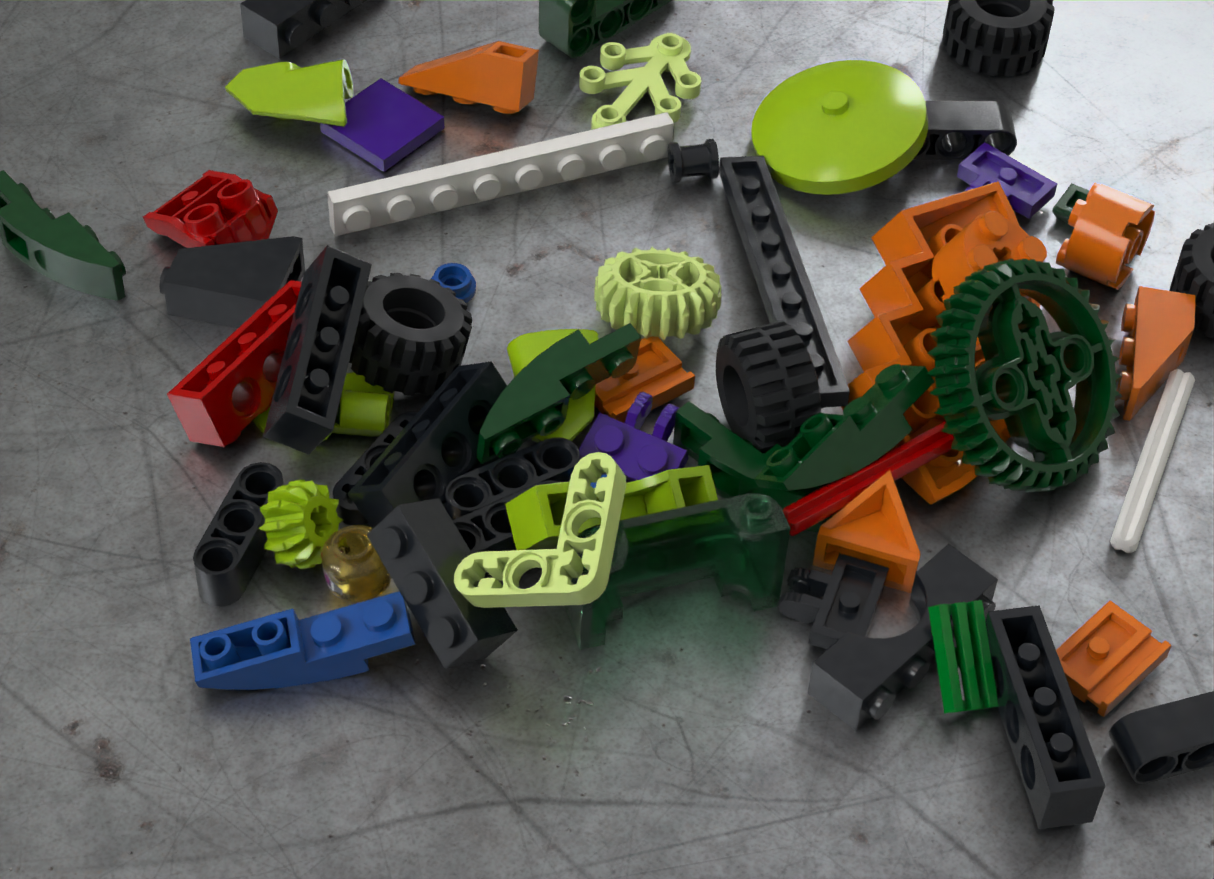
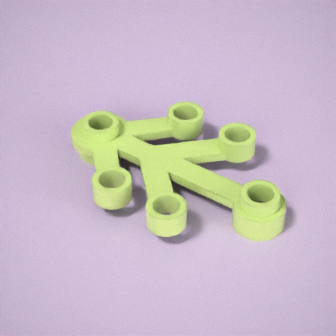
(663, 54)

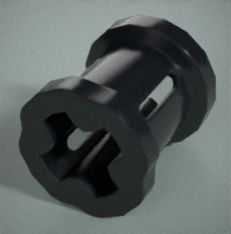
(693, 160)

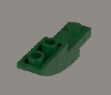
(57, 246)
(541, 391)
(843, 444)
(730, 458)

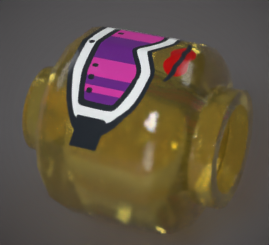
(353, 565)

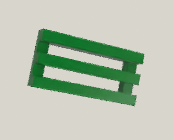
(970, 655)

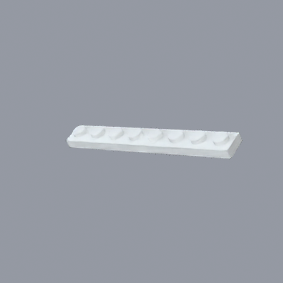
(499, 174)

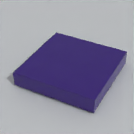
(385, 125)

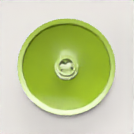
(840, 127)

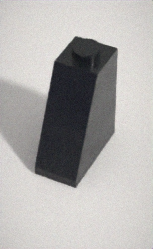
(230, 280)

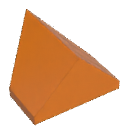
(872, 530)

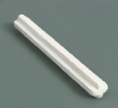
(1152, 461)

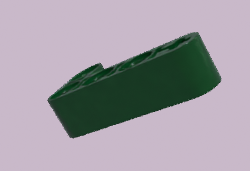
(584, 24)

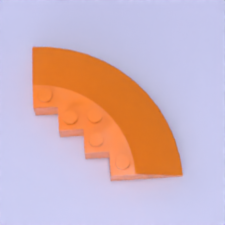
(905, 316)

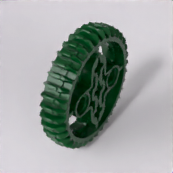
(1025, 375)

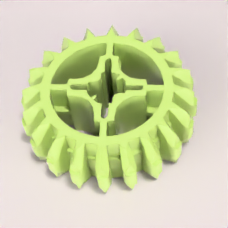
(658, 292)

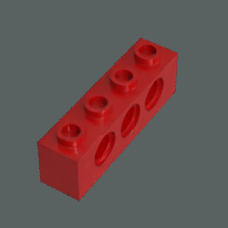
(238, 376)

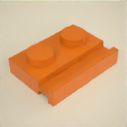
(655, 373)
(1109, 657)

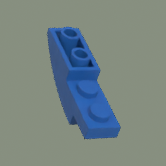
(295, 652)

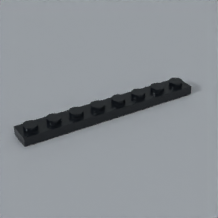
(779, 267)

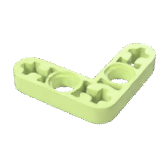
(561, 563)

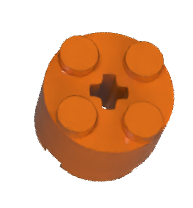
(1106, 235)
(983, 243)

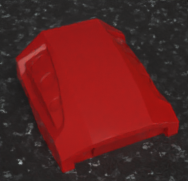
(215, 212)

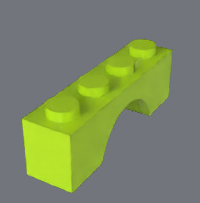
(539, 511)

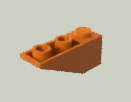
(488, 74)
(1156, 344)

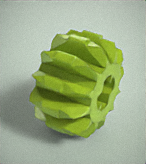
(299, 522)

